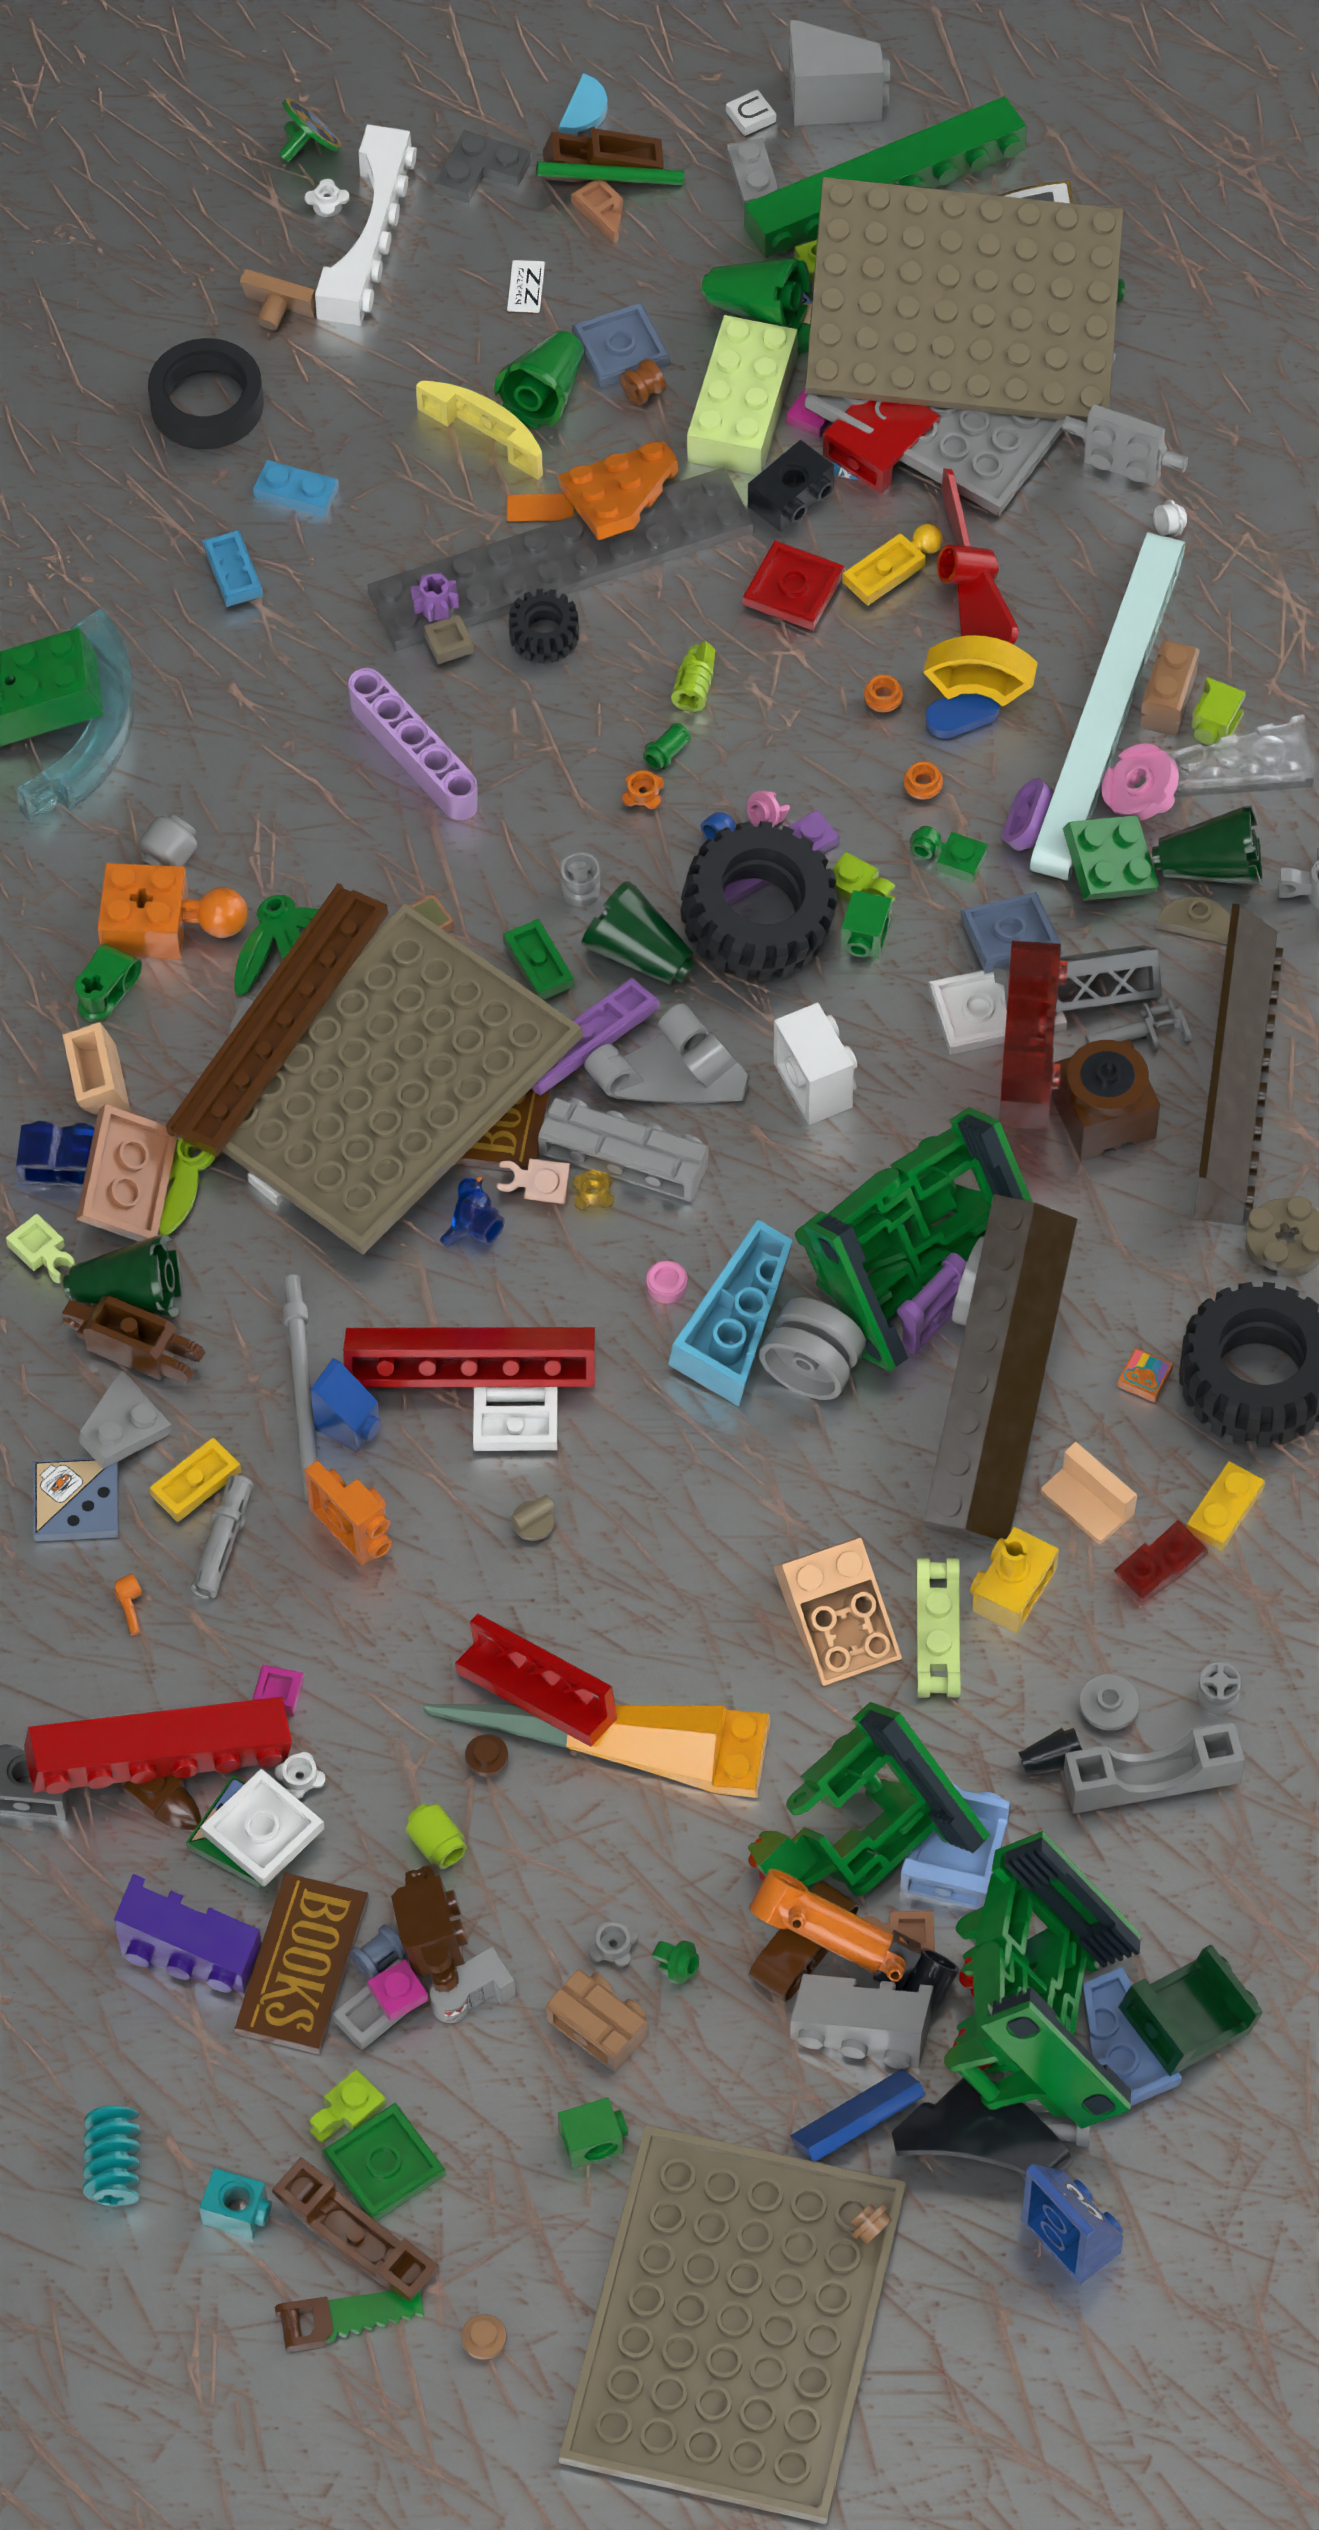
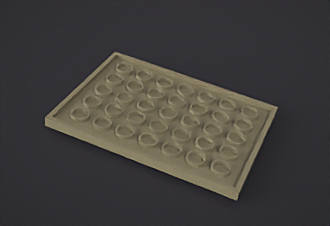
(963, 300)
(397, 1079)
(732, 2325)

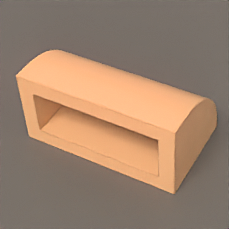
(95, 1069)

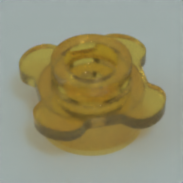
(593, 1181)

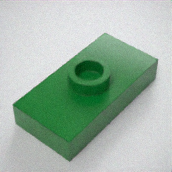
(538, 959)

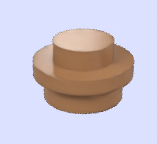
(870, 2223)
(483, 2336)

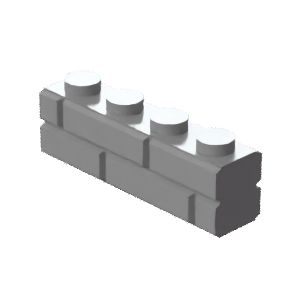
(624, 1148)

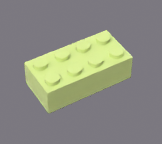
(742, 395)

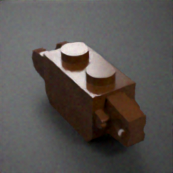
(132, 1338)
(429, 1928)

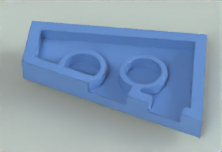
(1116, 2041)

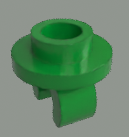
(677, 1961)

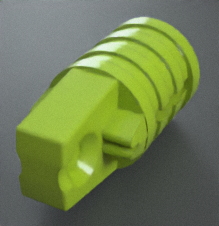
(694, 678)

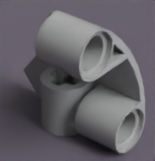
(674, 1067)

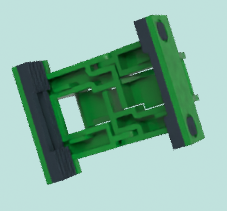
(873, 1224)
(1027, 2017)

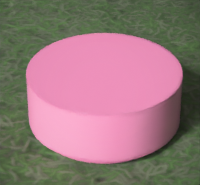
(666, 1282)

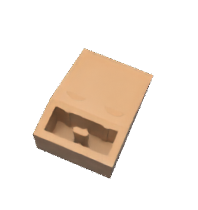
(838, 1611)

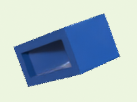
(344, 1407)

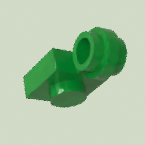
(958, 857)

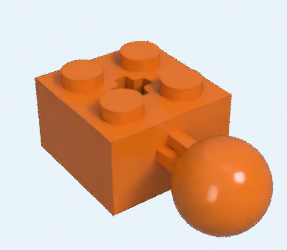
(148, 909)

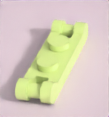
(938, 1628)

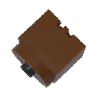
(1106, 1098)

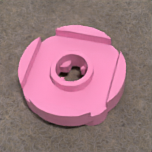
(1154, 795)

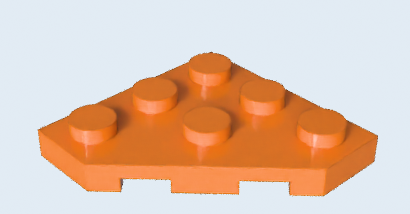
(618, 488)

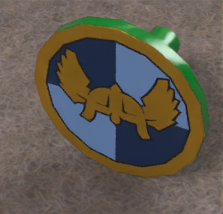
(309, 127)

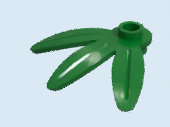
(278, 921)

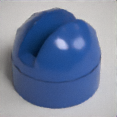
(716, 823)

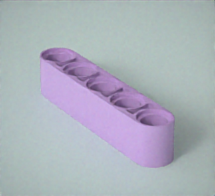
(399, 737)

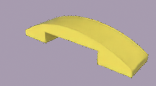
(449, 401)

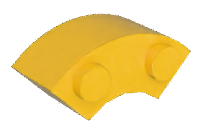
(980, 667)

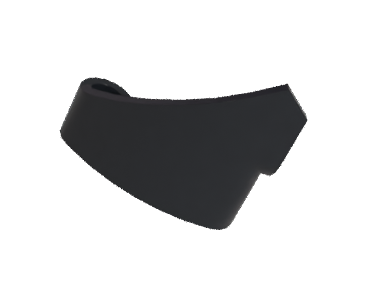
(968, 2129)

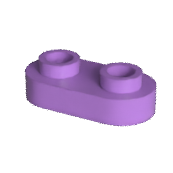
(1027, 815)

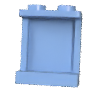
(951, 1873)

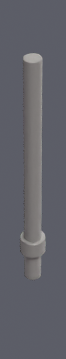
(295, 1318)

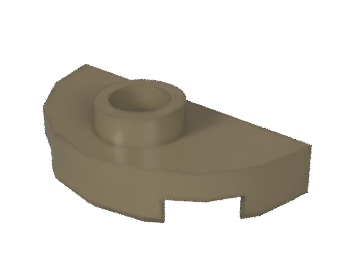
(1195, 918)

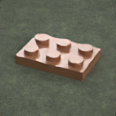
(126, 1174)

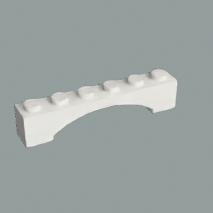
(347, 286)

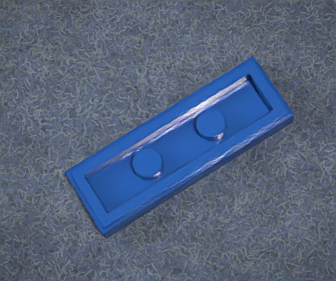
(857, 2115)

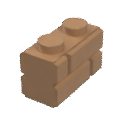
(1169, 688)
(598, 2019)

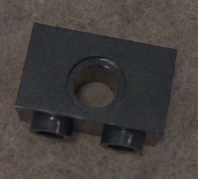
(791, 486)

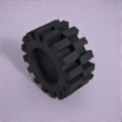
(543, 608)

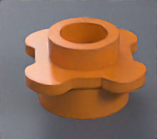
(640, 781)

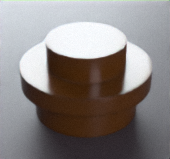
(486, 1755)

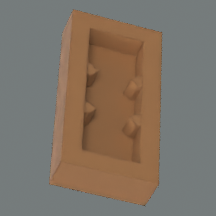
(277, 297)

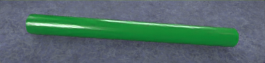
(610, 173)

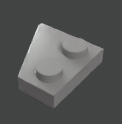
(122, 1423)

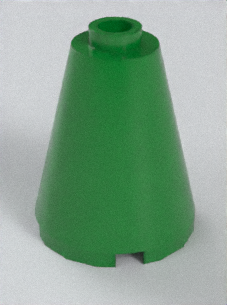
(761, 290)
(541, 380)

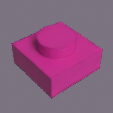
(804, 418)
(397, 1990)

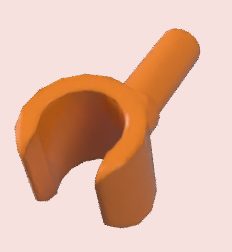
(125, 1591)

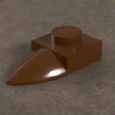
(166, 1802)

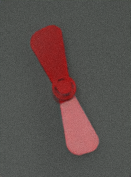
(974, 571)

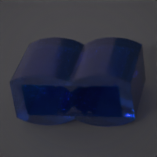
(53, 1154)

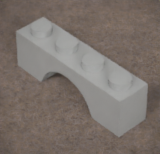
(1198, 1762)

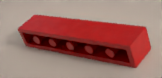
(471, 1356)
(157, 1745)

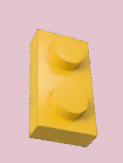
(195, 1479)
(1225, 1505)

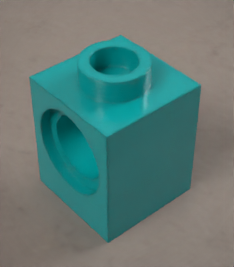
(225, 2188)

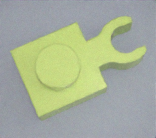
(38, 1245)

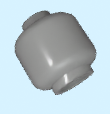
(168, 842)

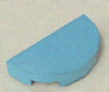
(586, 107)

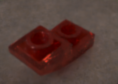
(1161, 1563)

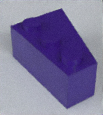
(185, 1941)

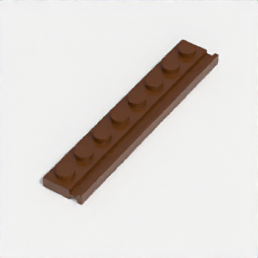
(277, 1020)

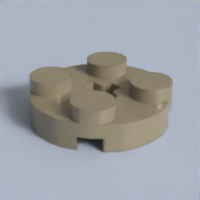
(1284, 1215)

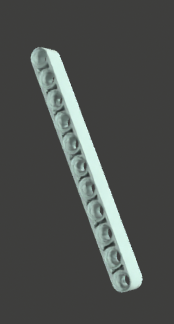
(1109, 701)

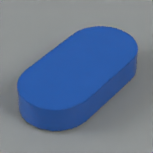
(960, 714)

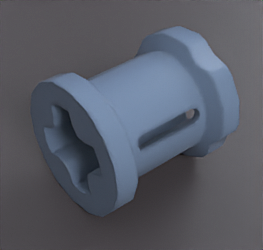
(378, 1952)

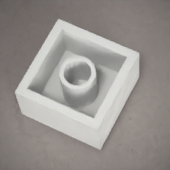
(814, 1063)

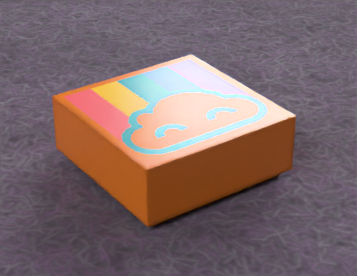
(1145, 1375)

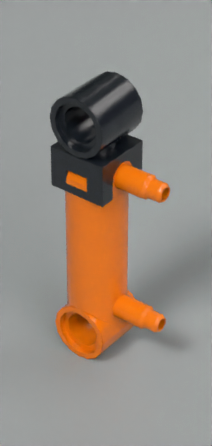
(890, 1957)

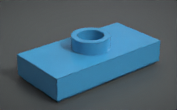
(232, 568)

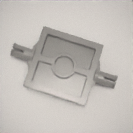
(1124, 445)

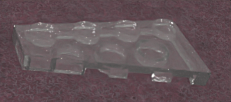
(1249, 763)

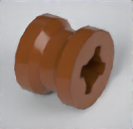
(643, 382)

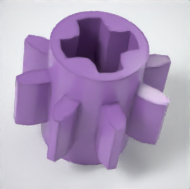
(435, 597)

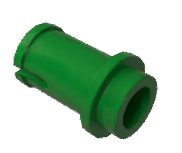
(659, 753)

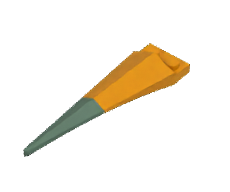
(685, 1743)

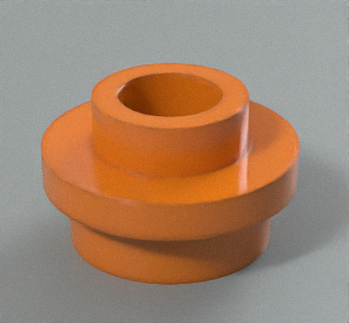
(883, 685)
(924, 772)

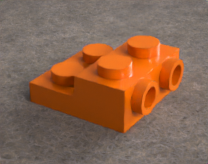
(349, 1512)

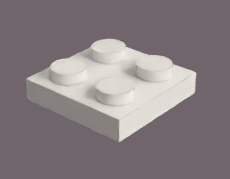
(262, 1827)

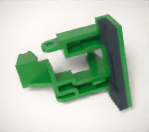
(912, 1808)

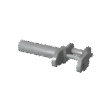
(1148, 1026)

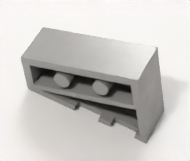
(862, 2019)

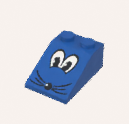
(1068, 2222)

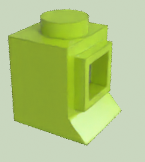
(1217, 712)

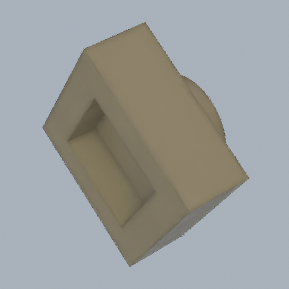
(448, 639)

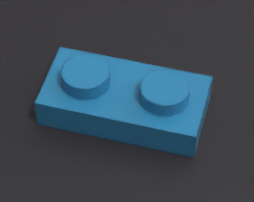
(296, 488)

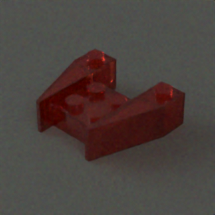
(1029, 1034)

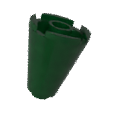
(1213, 850)
(639, 937)
(136, 1274)

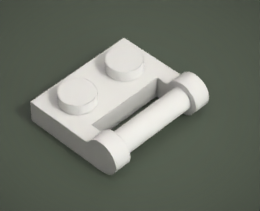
(515, 1426)

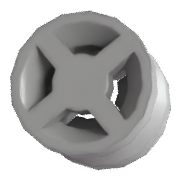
(1221, 1677)

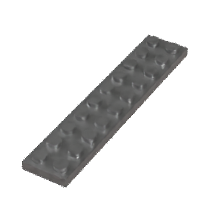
(568, 556)

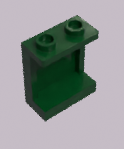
(1191, 2011)

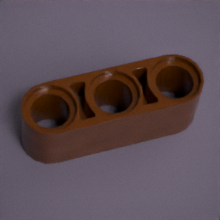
(790, 1955)

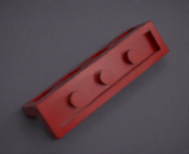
(535, 1681)

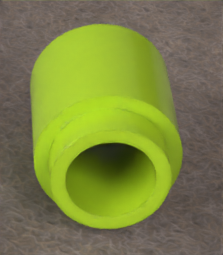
(436, 1835)

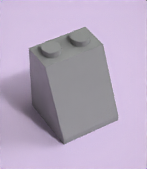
(835, 76)

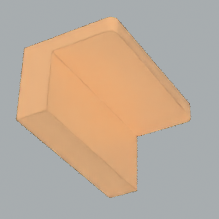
(1090, 1494)

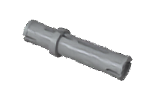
(226, 1522)

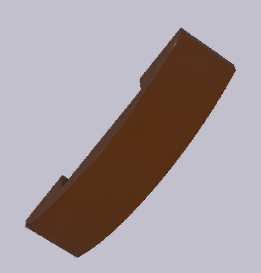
(352, 2232)

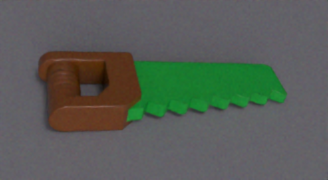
(342, 2317)

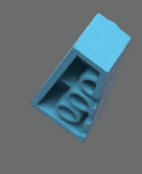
(730, 1321)

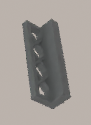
(1103, 962)

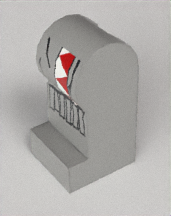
(478, 1981)

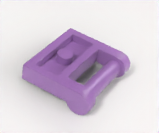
(932, 1305)

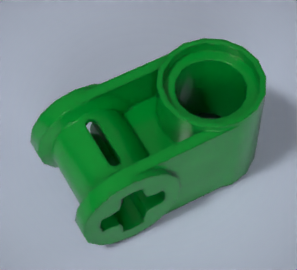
(105, 982)

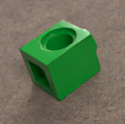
(866, 924)
(592, 2132)

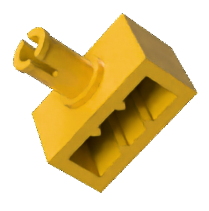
(1014, 1579)

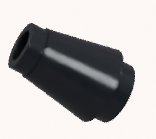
(1049, 1753)

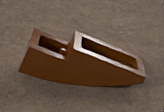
(605, 149)

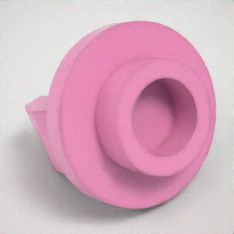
(764, 807)

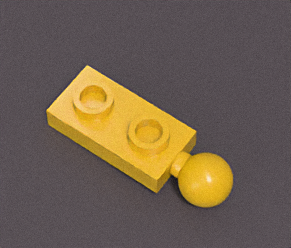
(892, 563)

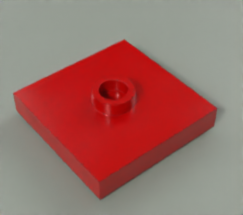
(793, 585)

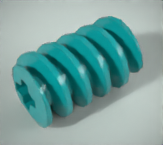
(108, 2158)

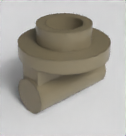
(534, 1519)

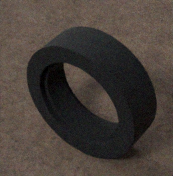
(203, 356)

